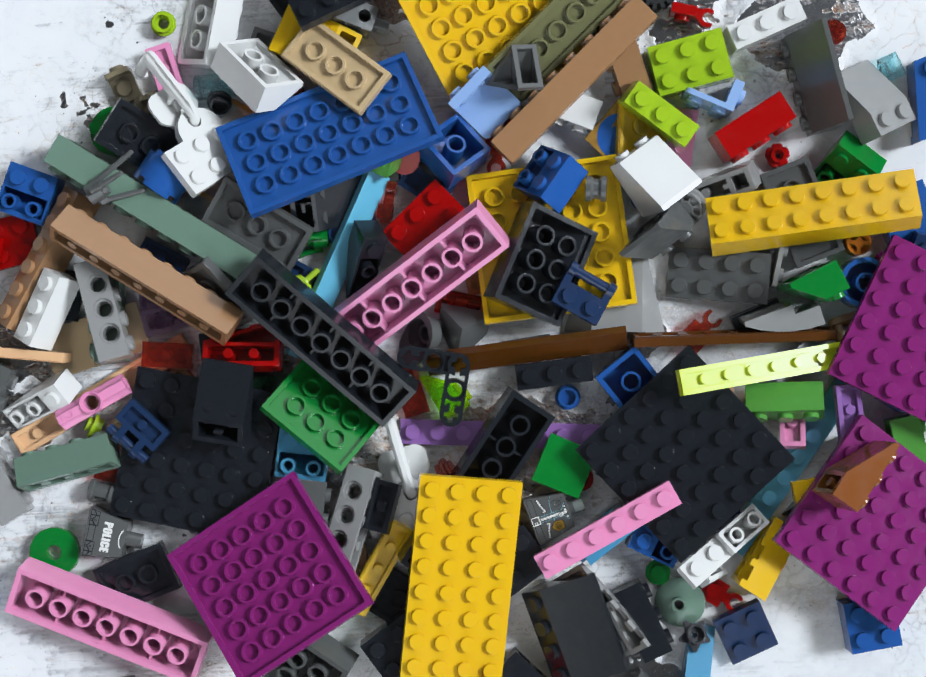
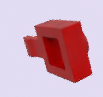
(684, 13)

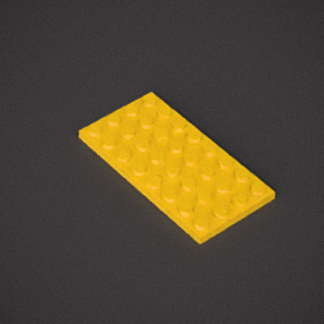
(460, 576)

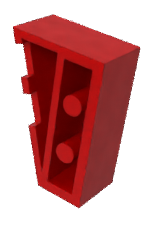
(250, 347)

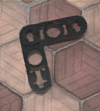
(445, 368)

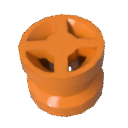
(861, 243)

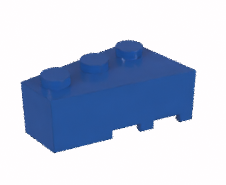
(917, 95)

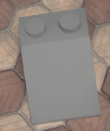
(874, 102)

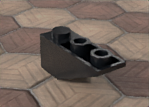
(365, 254)

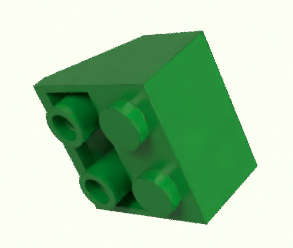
(848, 159)

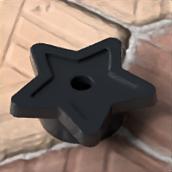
(699, 630)

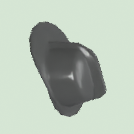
(421, 332)

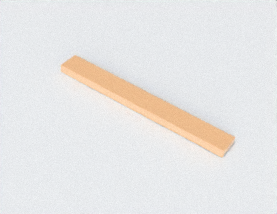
(48, 428)

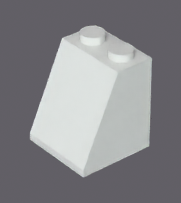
(653, 175)

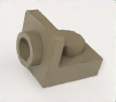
(123, 83)

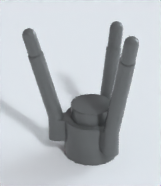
(99, 189)

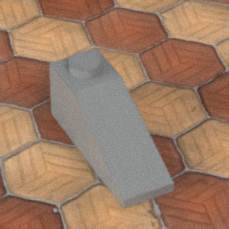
(733, 180)

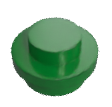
(657, 572)

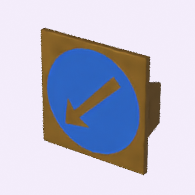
(604, 132)

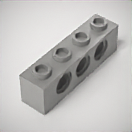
(93, 301)
(344, 503)

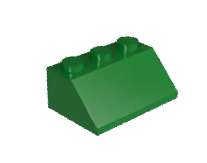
(819, 283)

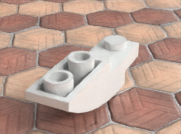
(723, 546)

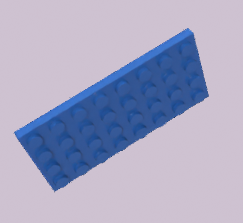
(322, 142)

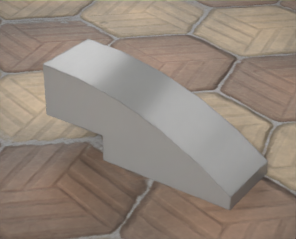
(785, 317)

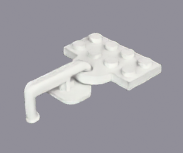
(199, 156)
(403, 468)

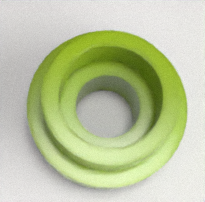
(158, 18)
(93, 425)

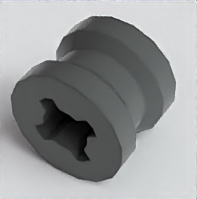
(596, 188)

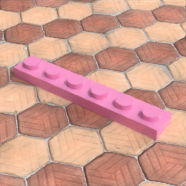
(607, 529)

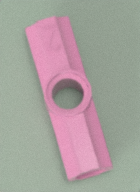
(80, 409)

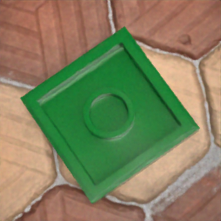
(562, 466)

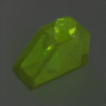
(435, 388)

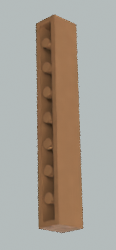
(573, 80)
(146, 274)

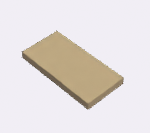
(337, 67)
(76, 338)

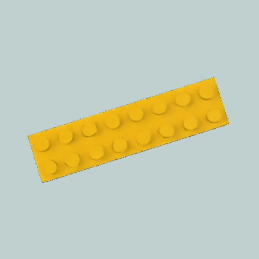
(814, 212)

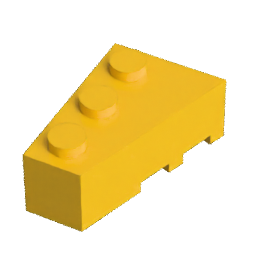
(762, 562)

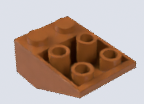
(853, 477)

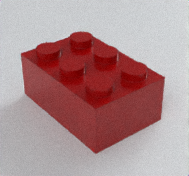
(752, 129)
(422, 217)

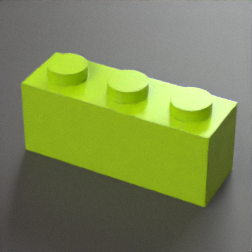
(658, 114)

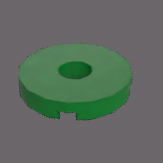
(64, 540)

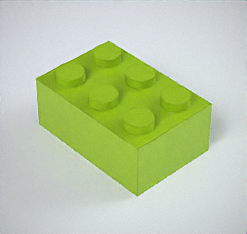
(689, 62)

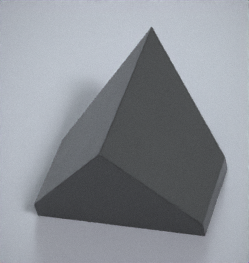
(518, 69)
(462, 326)

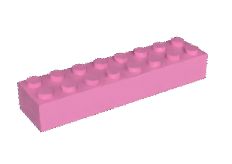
(425, 273)
(108, 620)

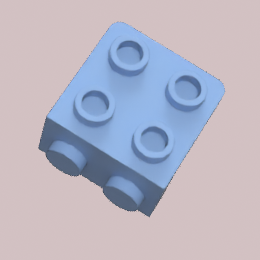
(481, 104)
(715, 107)

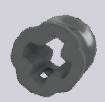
(100, 491)

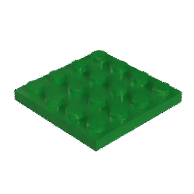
(319, 417)

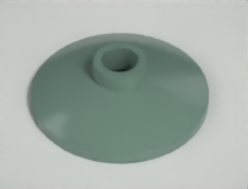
(678, 589)

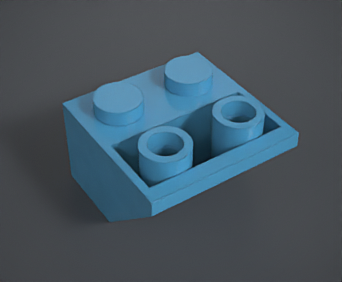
(297, 458)

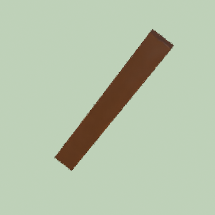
(729, 336)
(538, 349)

